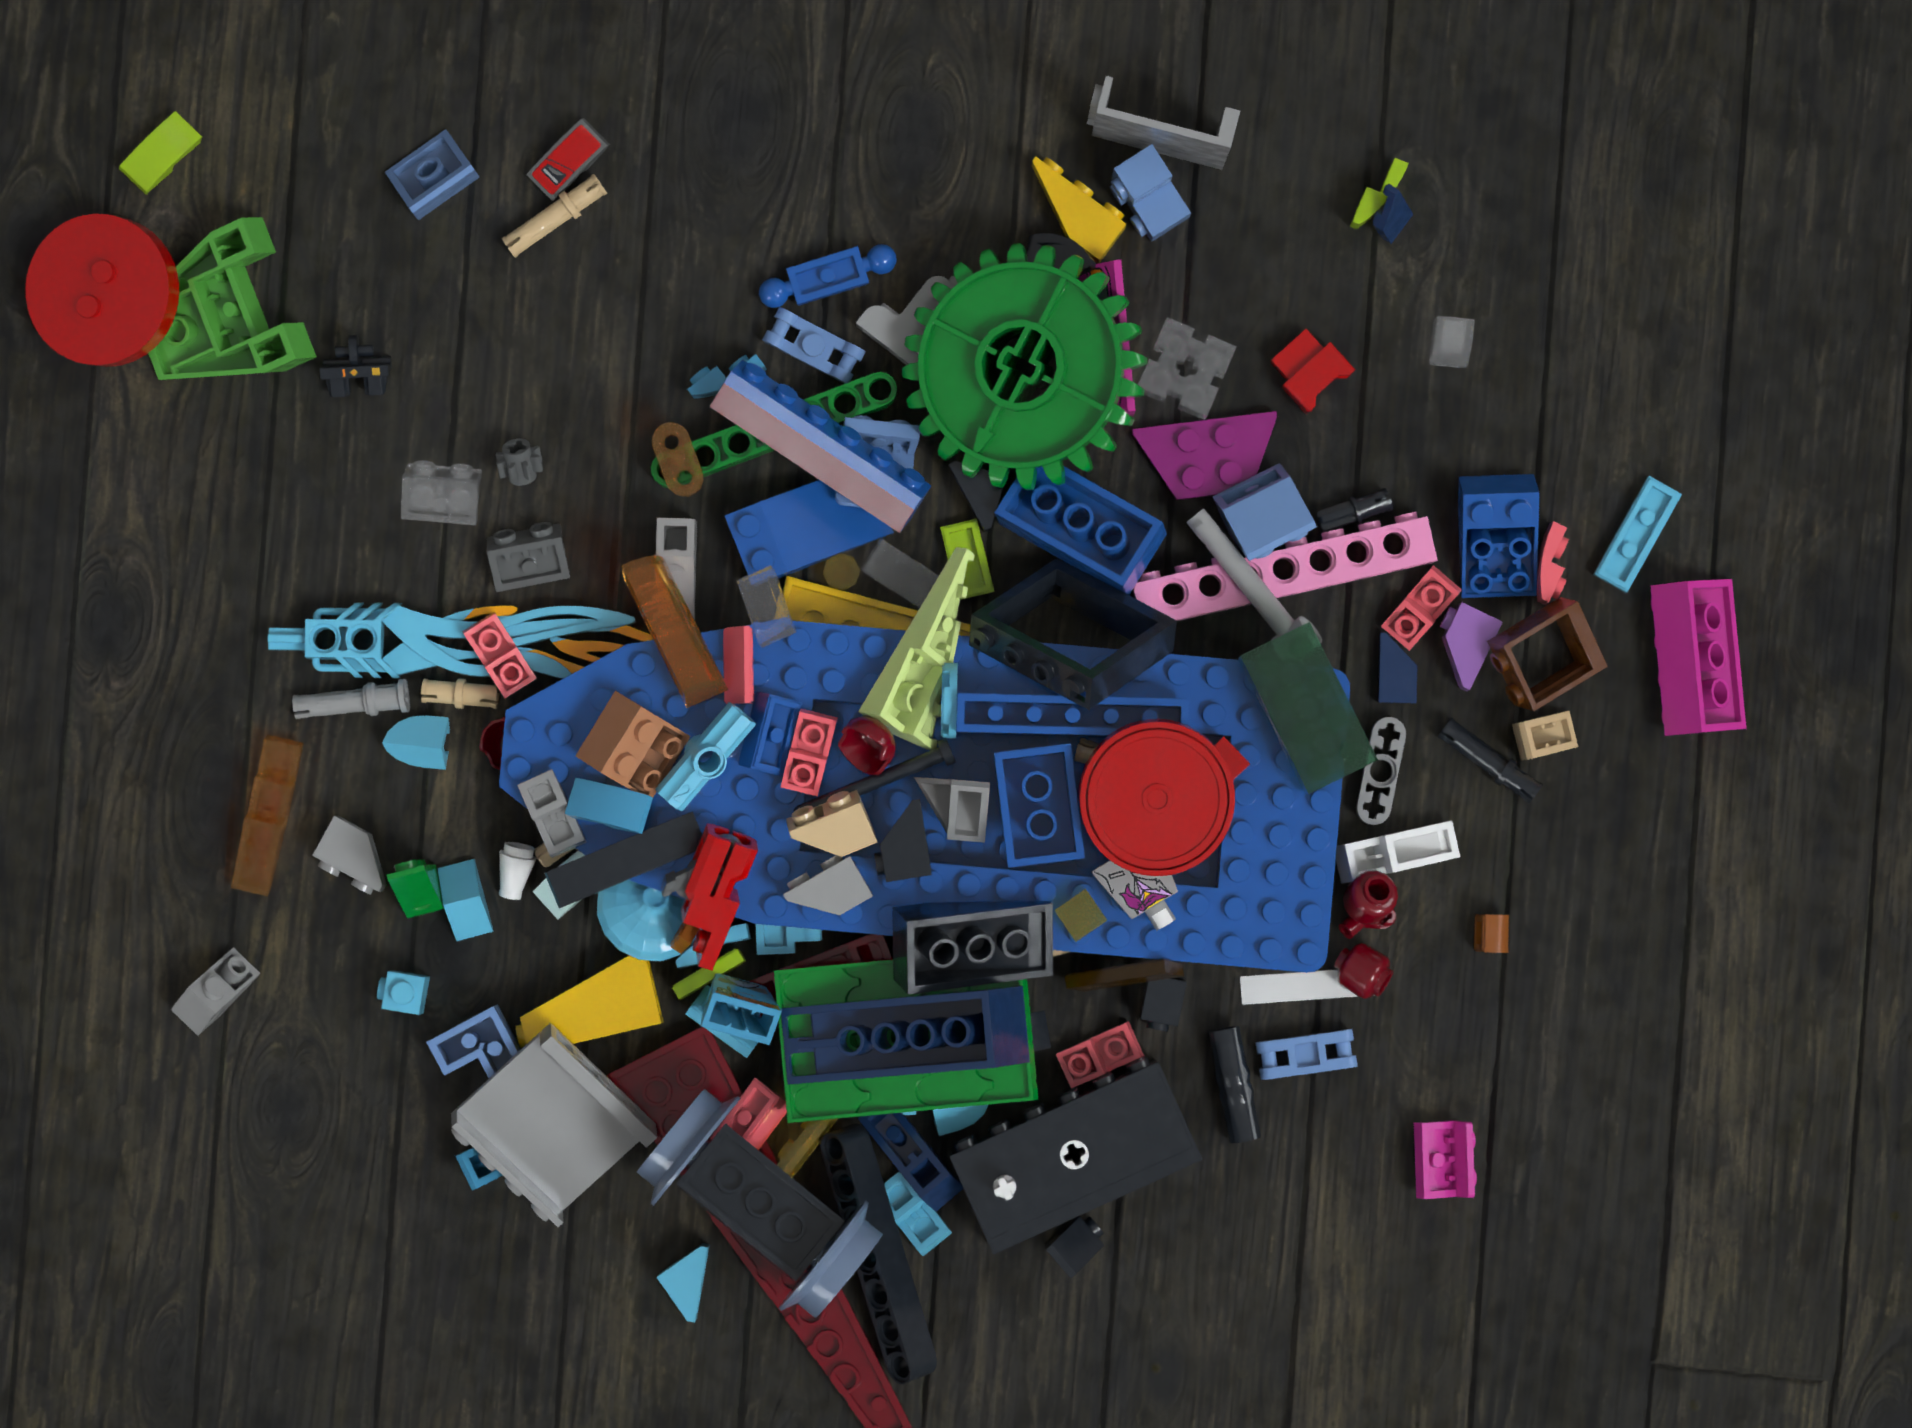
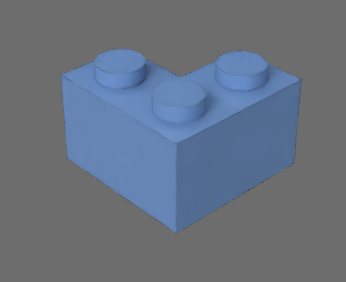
(1149, 193)
(480, 1037)

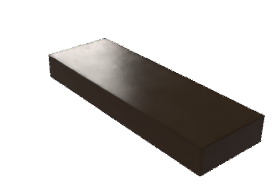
(1124, 975)

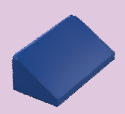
(771, 738)

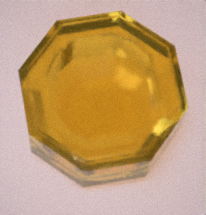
(841, 571)

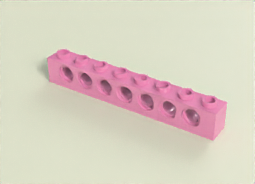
(1416, 551)

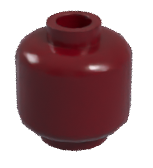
(1370, 897)
(1363, 970)

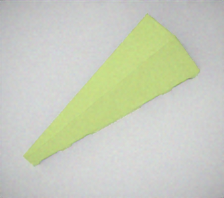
(911, 683)

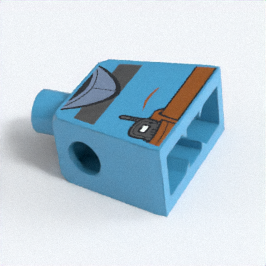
(736, 1006)

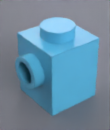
(403, 992)

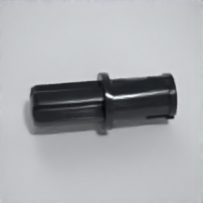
(1354, 510)

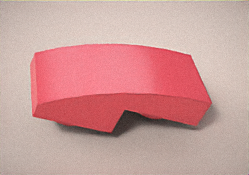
(1548, 573)
(1421, 607)
(499, 655)
(809, 752)
(1099, 1054)

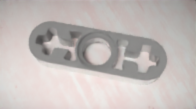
(1383, 800)

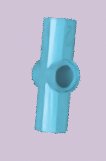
(690, 775)

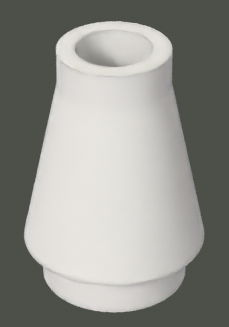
(515, 868)

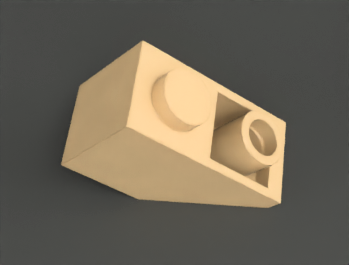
(835, 826)

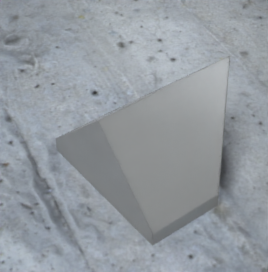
(958, 806)

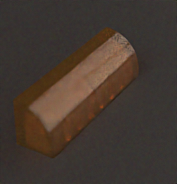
(673, 629)

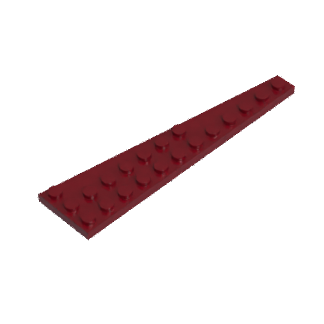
(664, 1088)

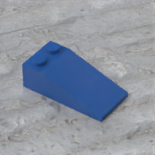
(800, 529)

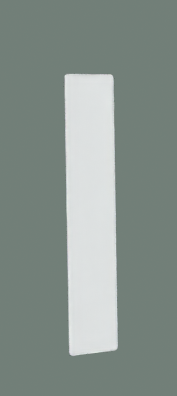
(1292, 987)

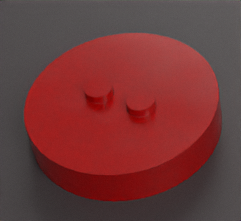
(102, 290)
(1156, 797)

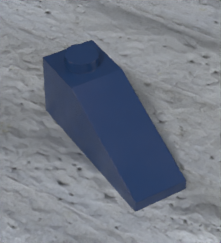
(913, 1158)

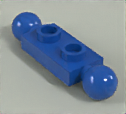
(827, 276)

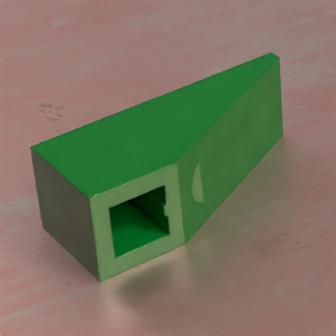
(416, 887)

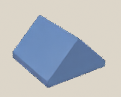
(432, 174)

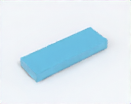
(1637, 534)

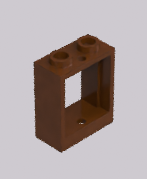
(1579, 639)

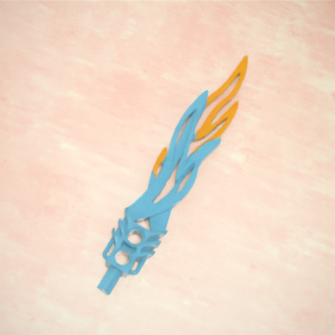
(421, 653)

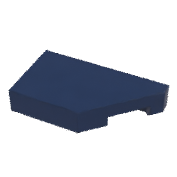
(1396, 673)

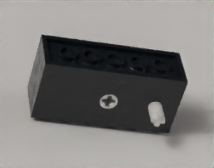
(1128, 1138)

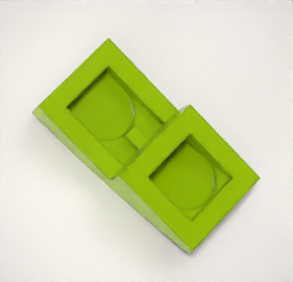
(160, 152)
(1374, 200)

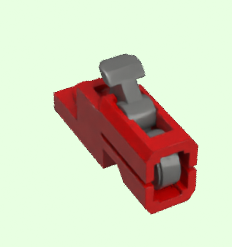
(709, 890)

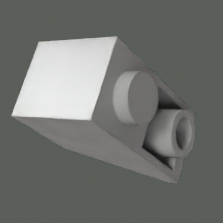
(353, 852)
(833, 890)
(215, 991)

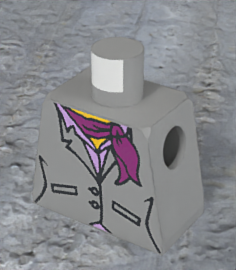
(1138, 892)

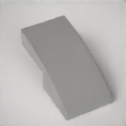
(547, 808)

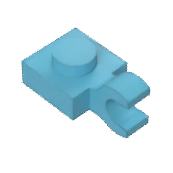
(783, 939)

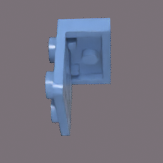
(895, 437)

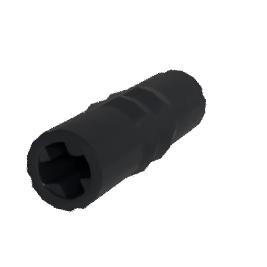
(1234, 1084)

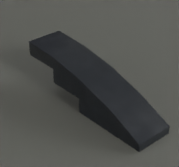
(624, 860)

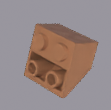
(632, 745)

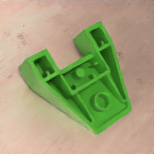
(219, 316)

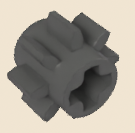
(519, 462)

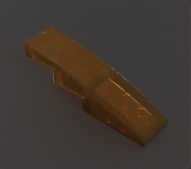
(267, 815)

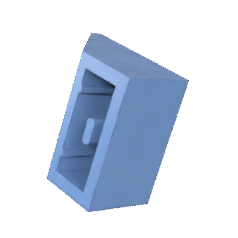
(1264, 512)

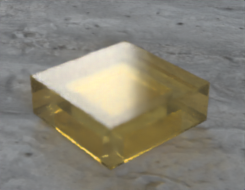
(1080, 915)

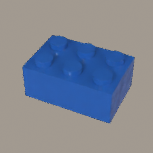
(1039, 805)

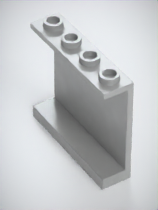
(1165, 137)
(550, 1123)

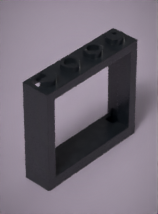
(1147, 628)

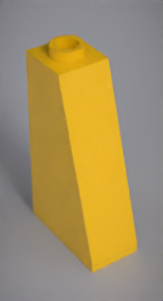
(601, 1006)

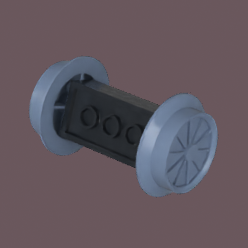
(761, 1204)

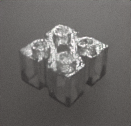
(1207, 359)

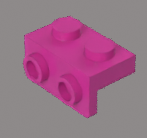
(1444, 1159)

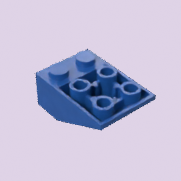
(1498, 535)

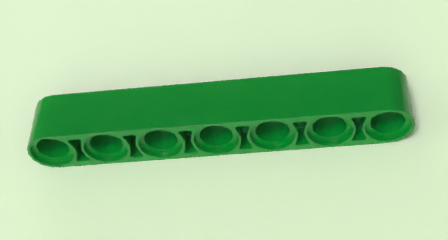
(720, 440)

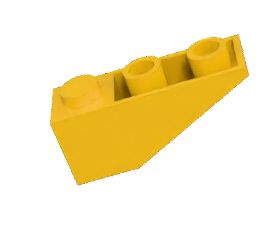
(1078, 214)

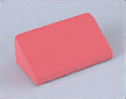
(738, 664)
(755, 1114)

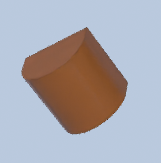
(1491, 933)

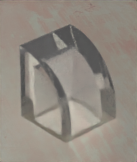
(1451, 341)

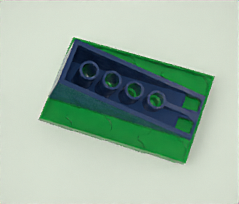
(872, 1049)

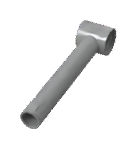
(1245, 576)

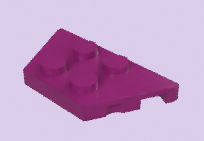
(1207, 454)

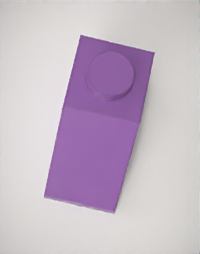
(1466, 641)

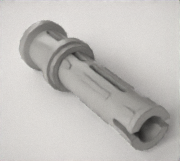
(369, 699)

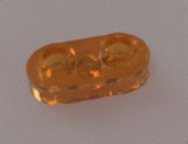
(677, 460)

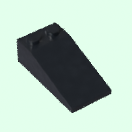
(971, 944)

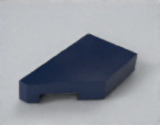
(1393, 216)

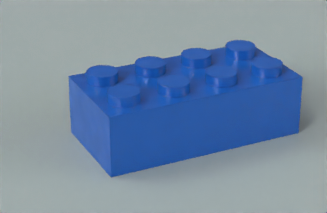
(1084, 527)

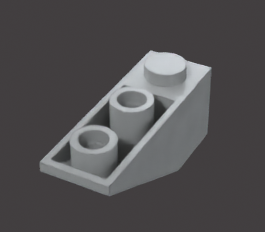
(678, 545)

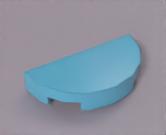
(949, 700)

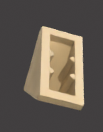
(1545, 735)

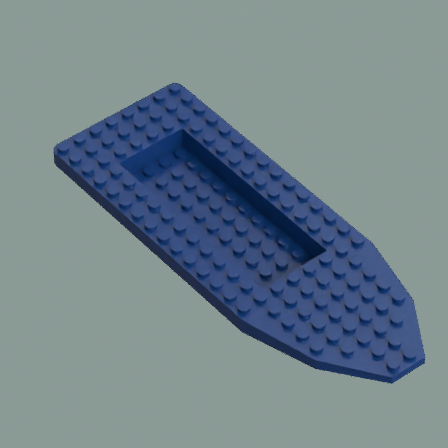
(1247, 905)

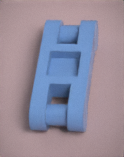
(813, 346)
(1306, 1054)

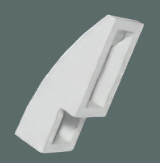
(1397, 851)

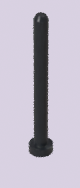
(892, 774)

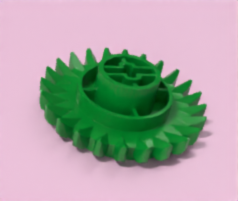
(997, 419)

